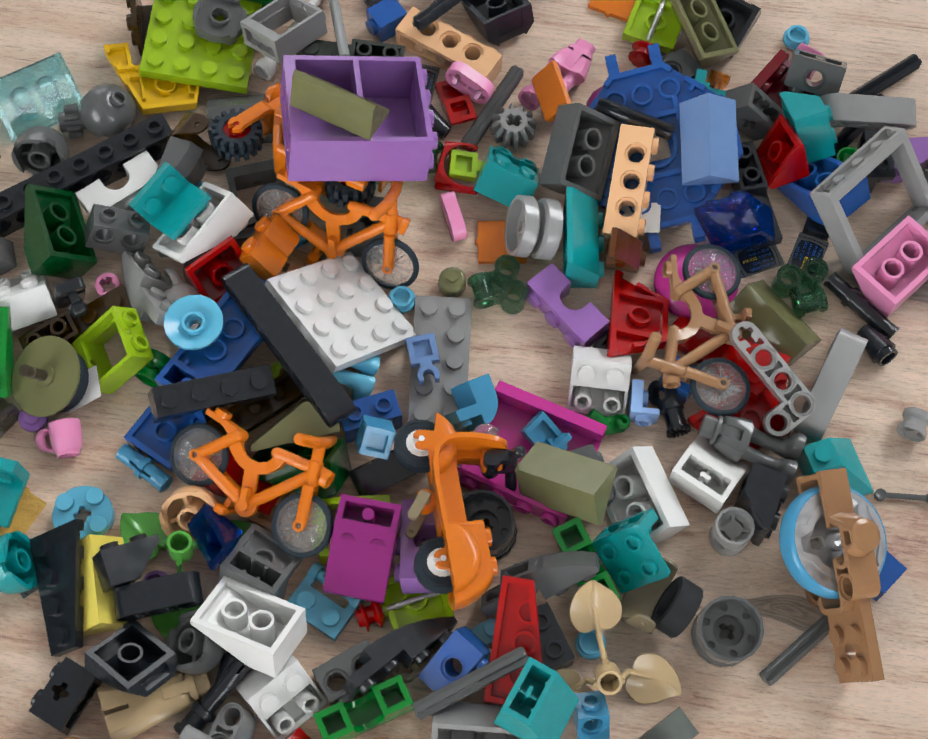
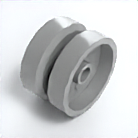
(533, 227)

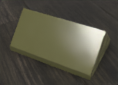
(705, 30)
(336, 105)
(775, 320)
(566, 481)

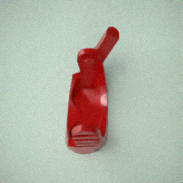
(441, 180)

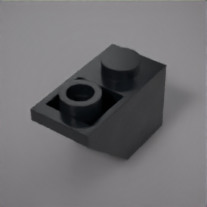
(123, 563)

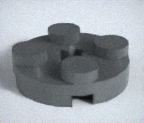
(218, 31)

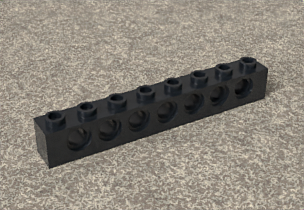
(98, 162)

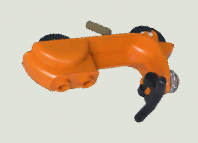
(459, 556)

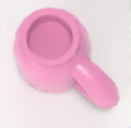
(64, 436)

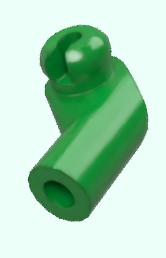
(615, 423)

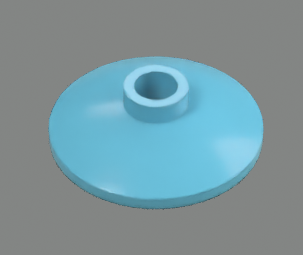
(189, 311)

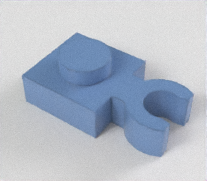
(423, 354)

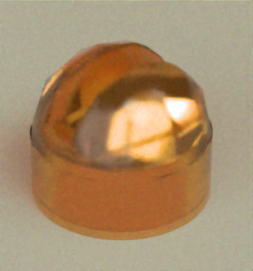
(719, 78)

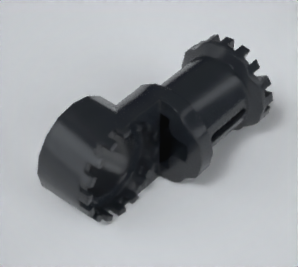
(670, 409)

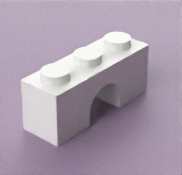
(138, 171)

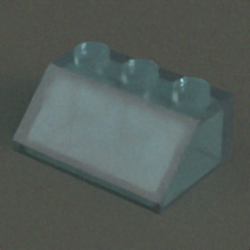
(36, 94)

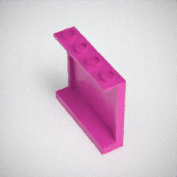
(512, 415)

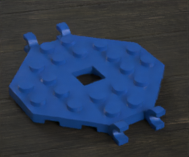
(658, 92)

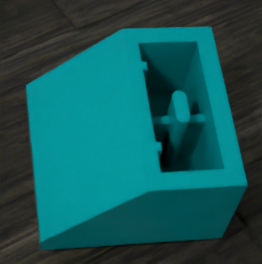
(506, 176)
(537, 704)

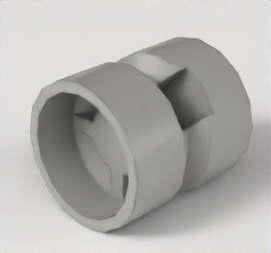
(731, 524)

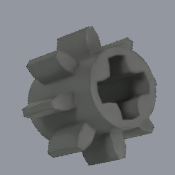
(70, 121)

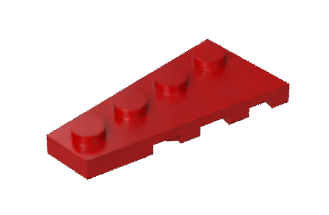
(514, 627)

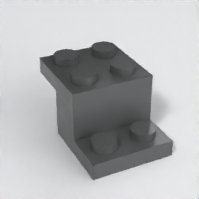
(260, 563)

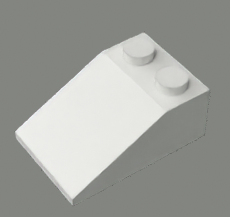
(220, 219)
(251, 625)

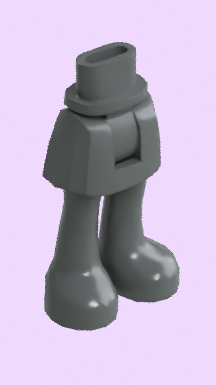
(732, 439)

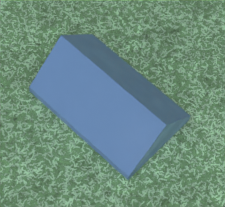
(708, 140)

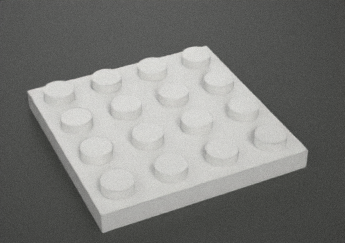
(340, 311)

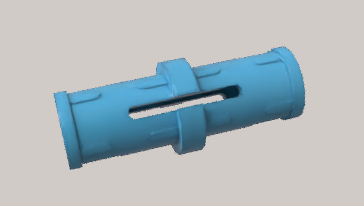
(144, 467)

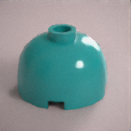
(16, 564)

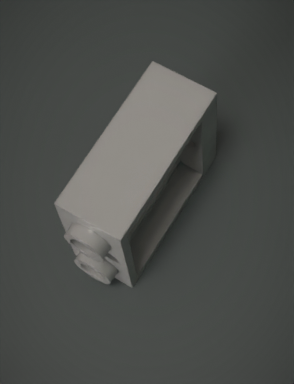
(260, 27)

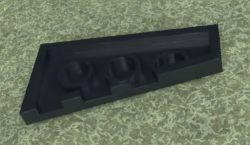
(59, 584)

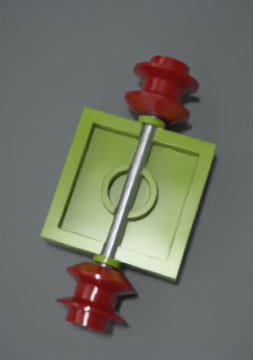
(651, 24)
(403, 608)

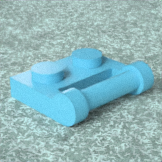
(320, 610)

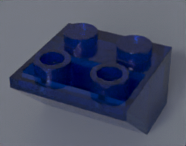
(736, 221)

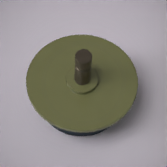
(49, 377)

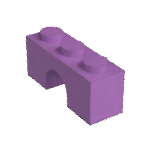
(579, 326)
(408, 548)

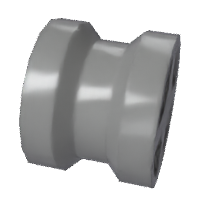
(914, 424)

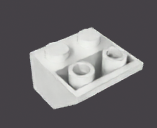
(28, 299)
(598, 381)
(707, 474)
(282, 701)

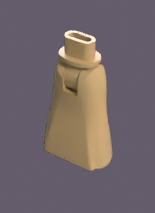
(133, 714)

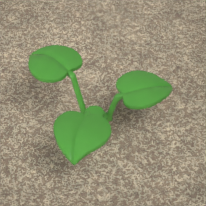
(180, 549)

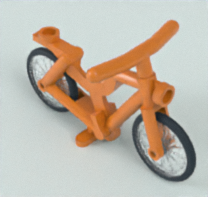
(384, 258)
(301, 521)

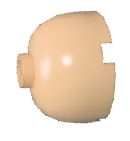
(183, 506)

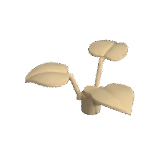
(652, 675)

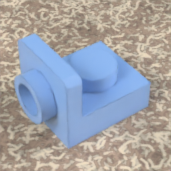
(638, 403)

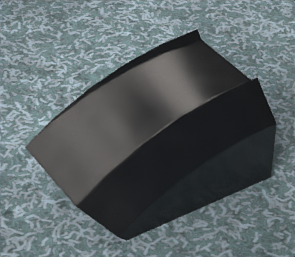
(500, 18)
(739, 18)
(132, 660)

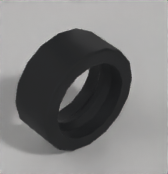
(677, 606)

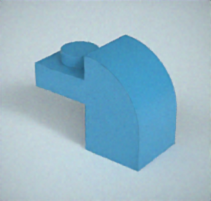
(476, 403)

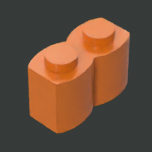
(269, 246)

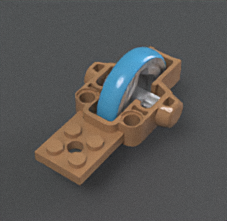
(813, 534)

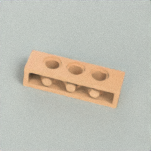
(443, 35)
(631, 140)

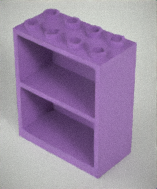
(398, 148)

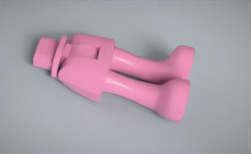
(574, 66)

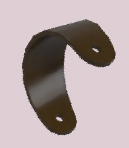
(187, 130)

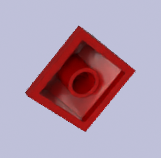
(782, 155)
(206, 271)

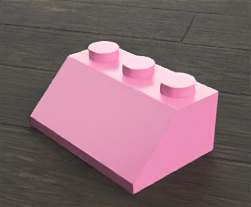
(894, 267)

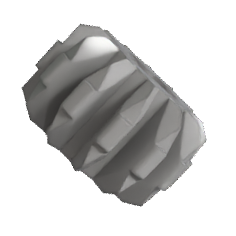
(513, 127)

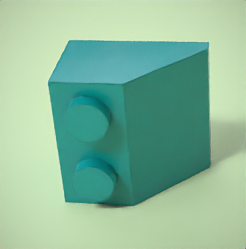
(811, 123)

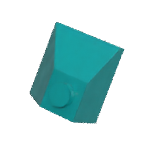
(835, 454)

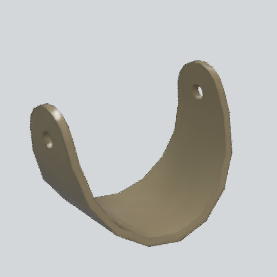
(640, 602)

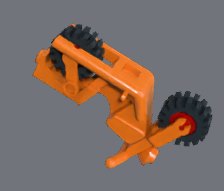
(243, 134)

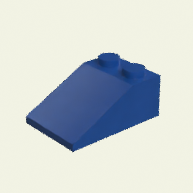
(799, 190)

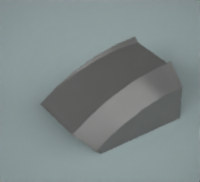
(185, 158)

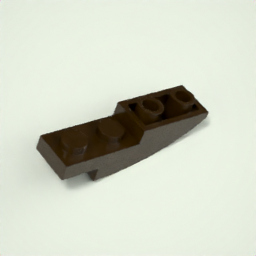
(71, 328)

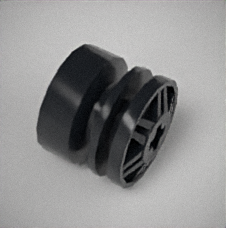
(496, 514)

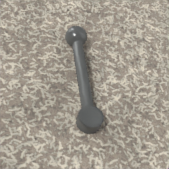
(881, 494)

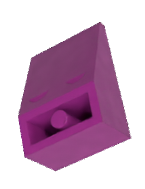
(362, 548)

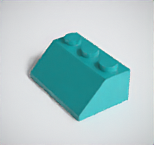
(581, 239)

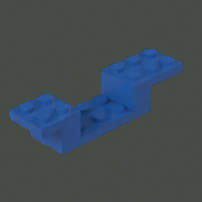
(224, 355)

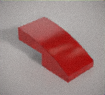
(455, 105)

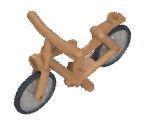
(717, 382)

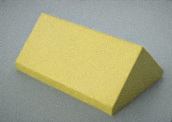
(97, 606)

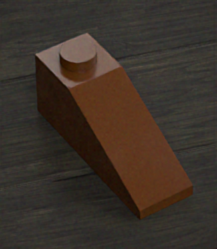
(624, 252)

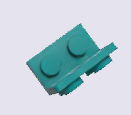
(169, 201)
(12, 485)
(630, 552)

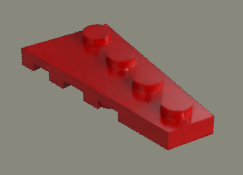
(728, 352)

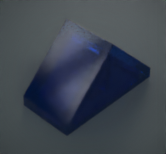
(214, 535)

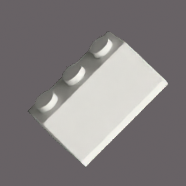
(642, 486)

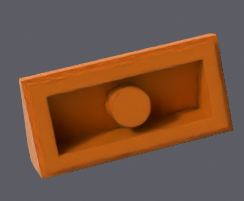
(550, 90)

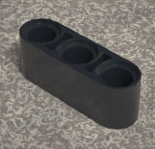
(378, 475)
(158, 596)

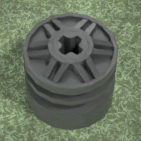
(744, 626)

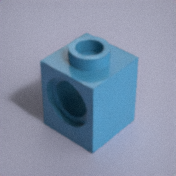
(375, 437)
(592, 716)

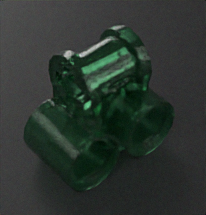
(494, 287)
(805, 290)

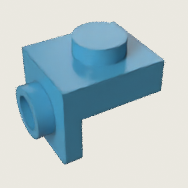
(545, 431)

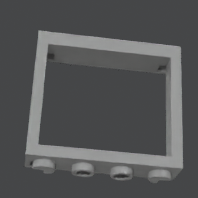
(831, 190)

